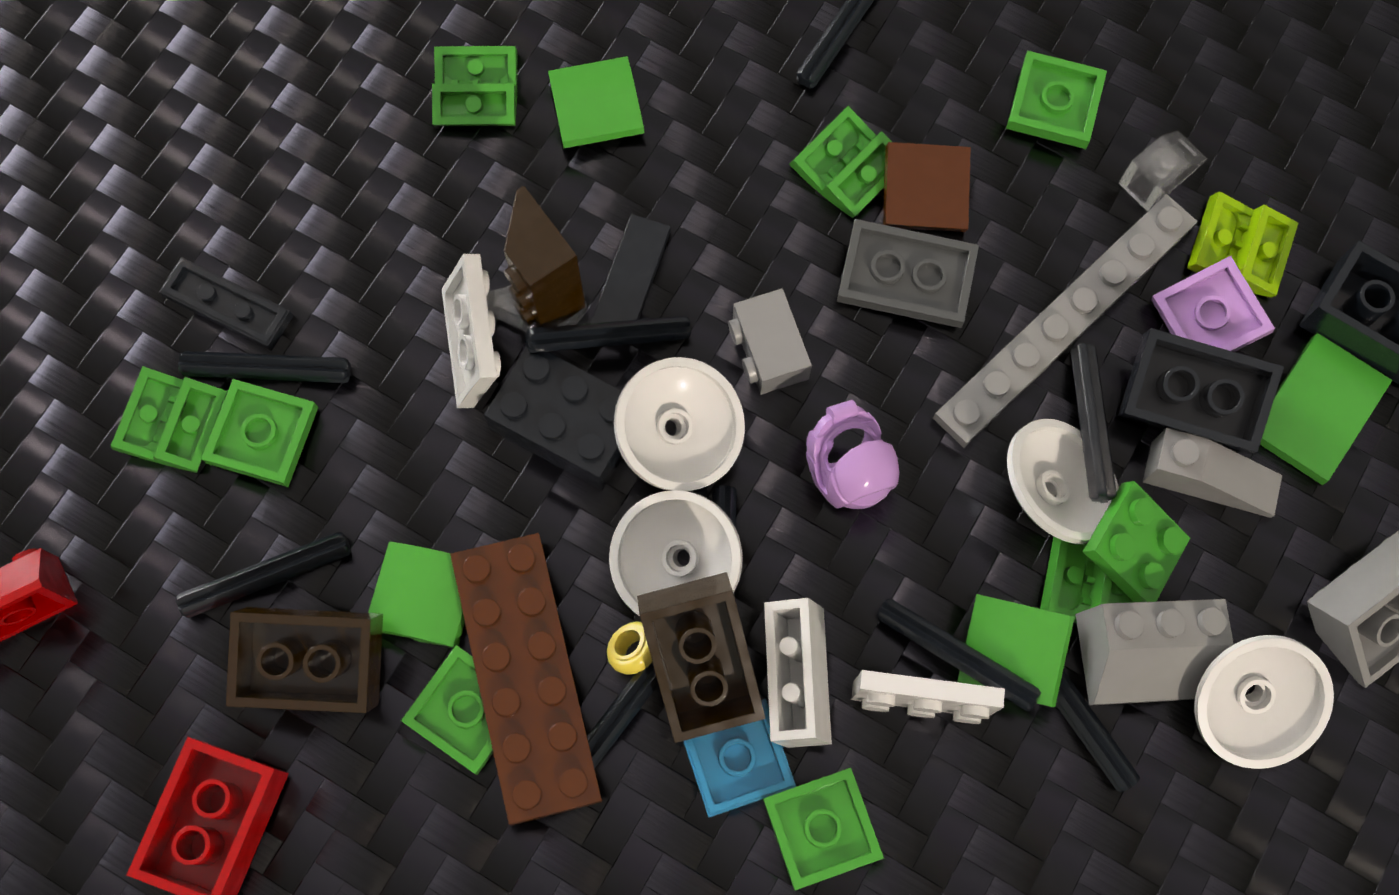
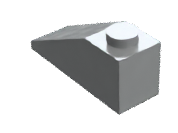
(1211, 473)

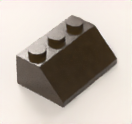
(540, 266)

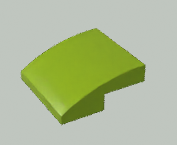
(1254, 238)

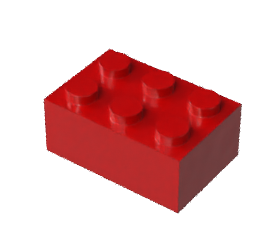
(207, 822)

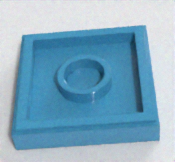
(738, 766)

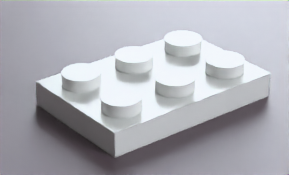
(470, 331)
(927, 696)

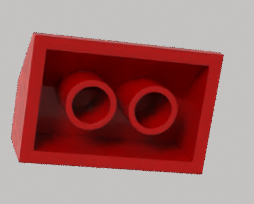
(32, 591)

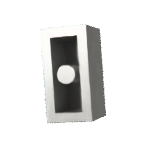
(770, 342)

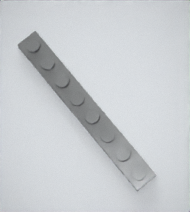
(1064, 321)

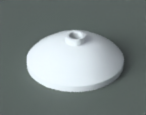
(706, 421)
(1051, 480)
(655, 532)
(1281, 714)

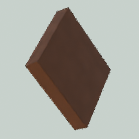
(926, 187)

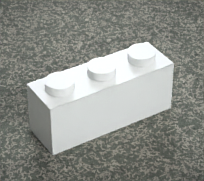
(797, 673)

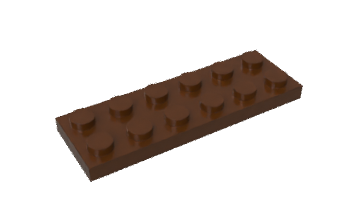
(525, 679)

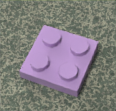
(1214, 308)

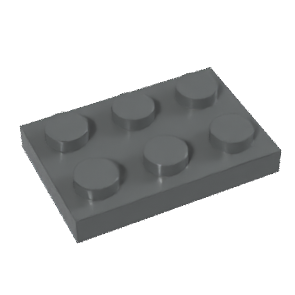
(908, 273)

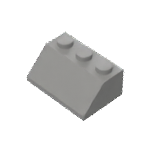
(1361, 613)
(1150, 648)

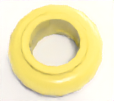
(619, 644)

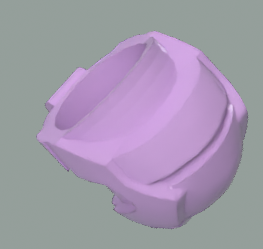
(864, 472)

